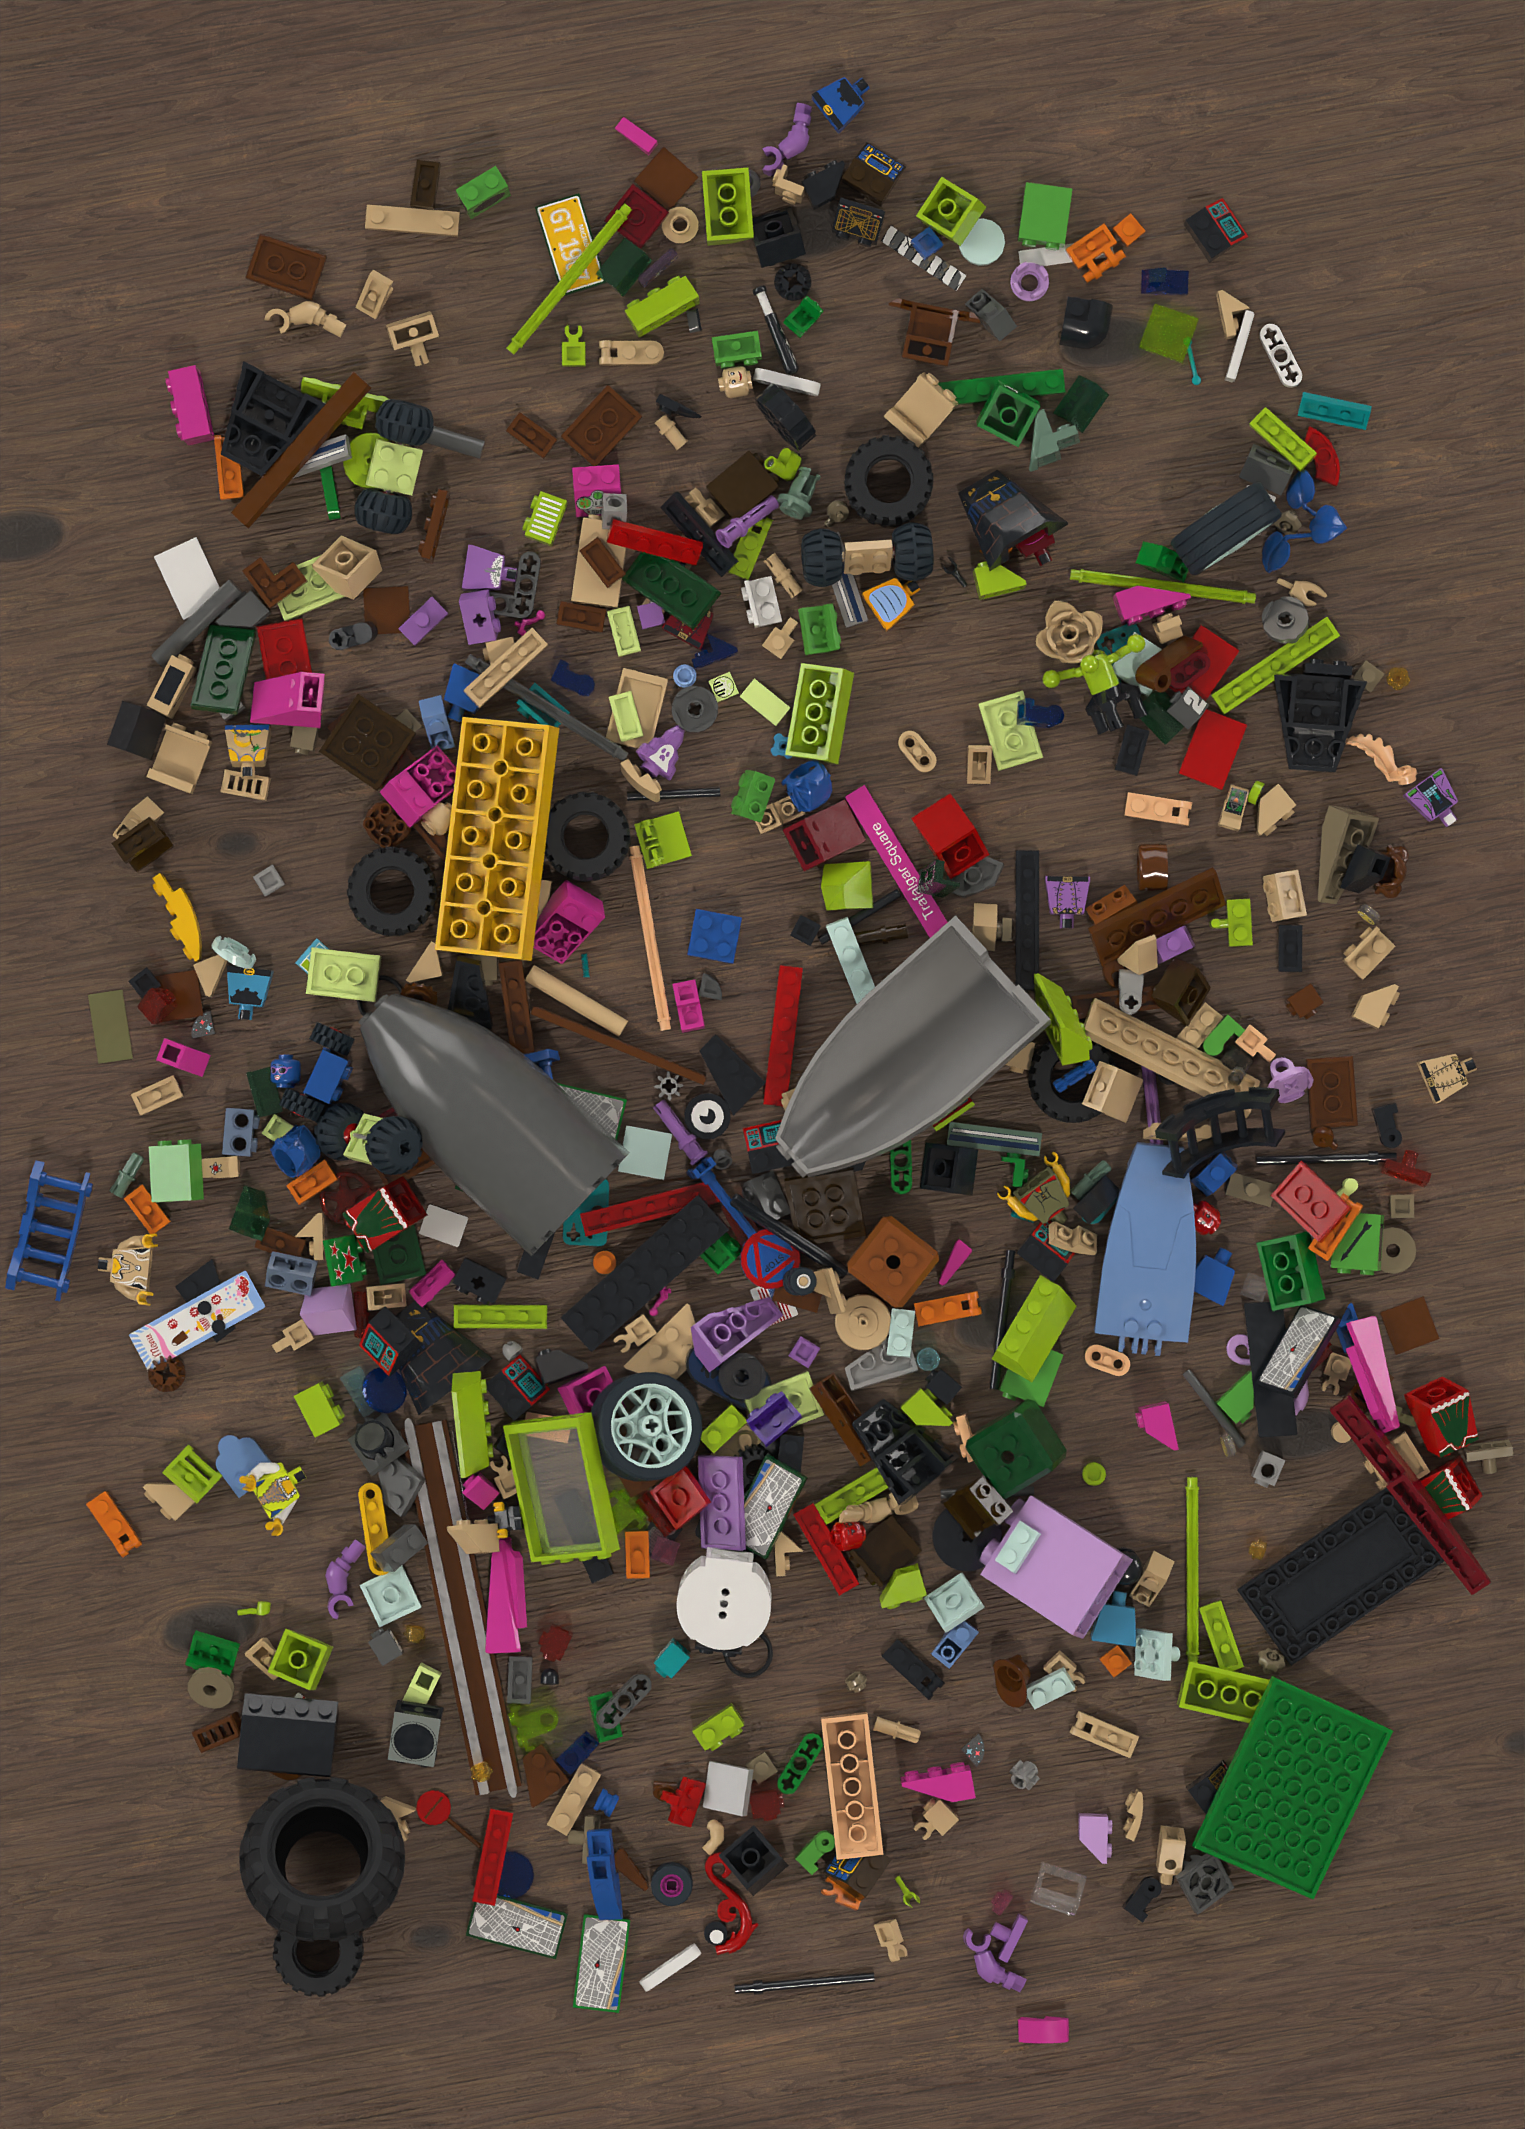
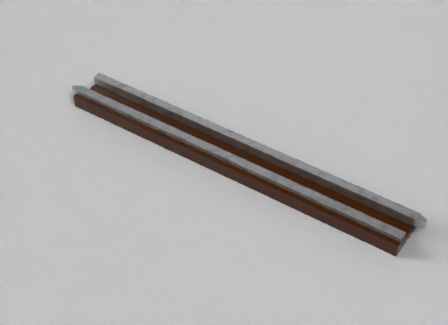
(461, 1608)

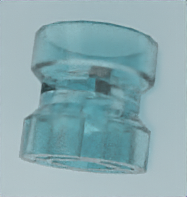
(927, 1358)

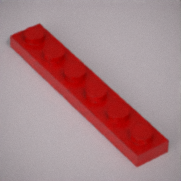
(783, 1034)
(644, 1208)

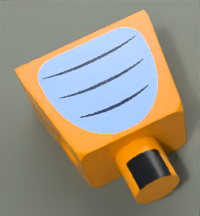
(891, 601)

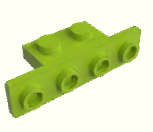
(326, 390)

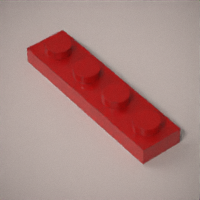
(654, 542)
(828, 1555)
(492, 1857)

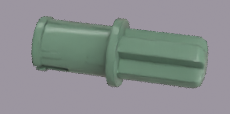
(127, 1175)
(1090, 1180)

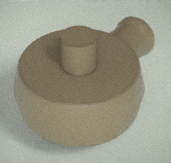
(837, 512)

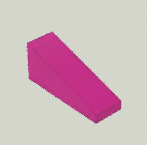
(636, 136)

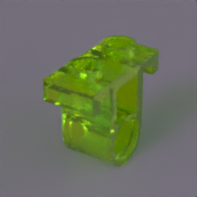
(624, 1512)
(530, 1724)

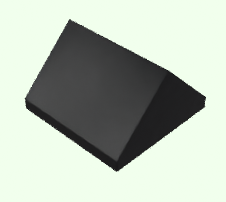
(136, 730)

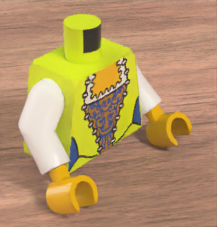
(274, 1490)

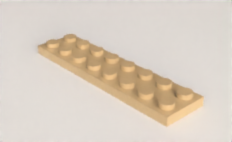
(1160, 1052)

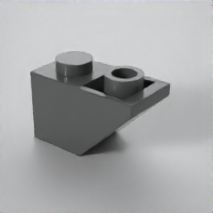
(991, 315)
(246, 613)

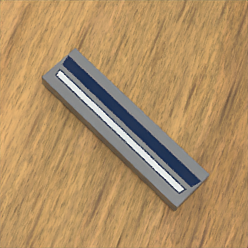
(329, 453)
(849, 599)

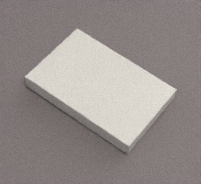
(187, 576)

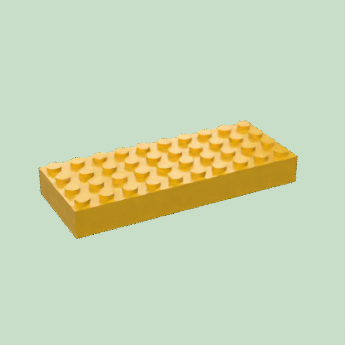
(497, 838)

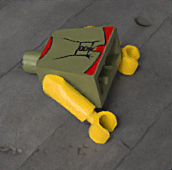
(1042, 1195)

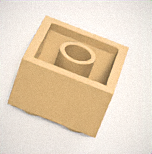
(348, 566)

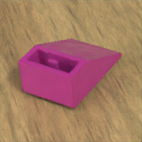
(1143, 601)
(289, 700)
(420, 785)
(567, 921)
(948, 1784)

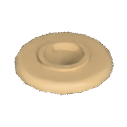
(680, 236)

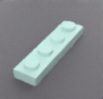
(851, 958)

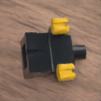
(507, 1518)

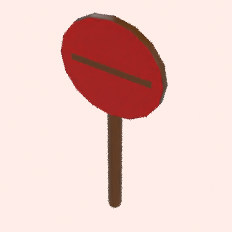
(435, 1808)

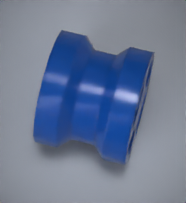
(606, 1802)

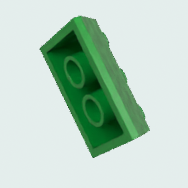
(1290, 1271)

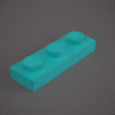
(1334, 410)

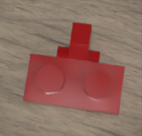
(685, 1801)

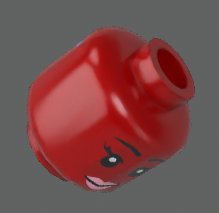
(1206, 1218)
(847, 1535)

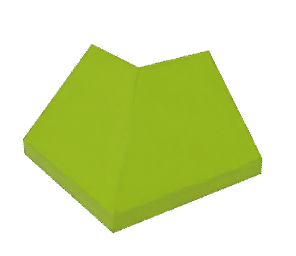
(847, 886)

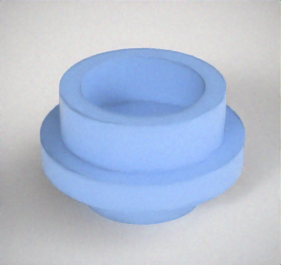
(684, 676)

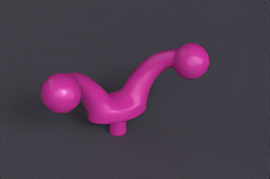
(539, 616)
(663, 1296)

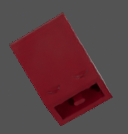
(824, 835)

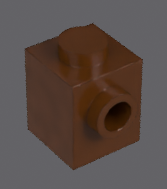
(1304, 1002)

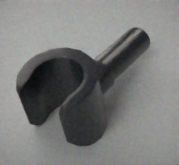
(953, 570)

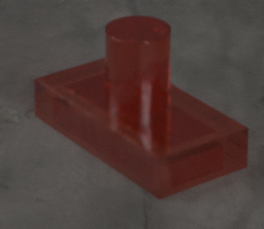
(1406, 1170)

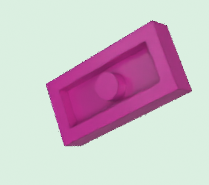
(432, 1283)

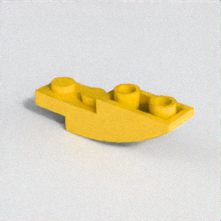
(186, 924)

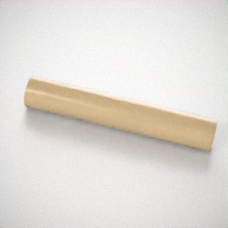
(576, 1000)

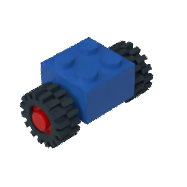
(326, 1076)

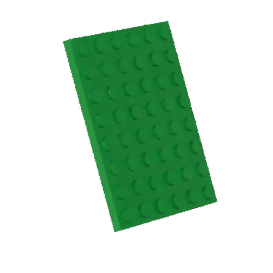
(1292, 1787)

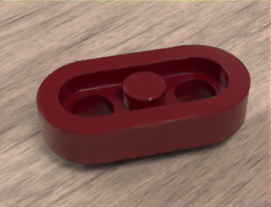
(1188, 670)

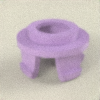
(1032, 269)

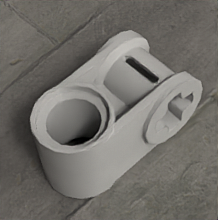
(1130, 987)

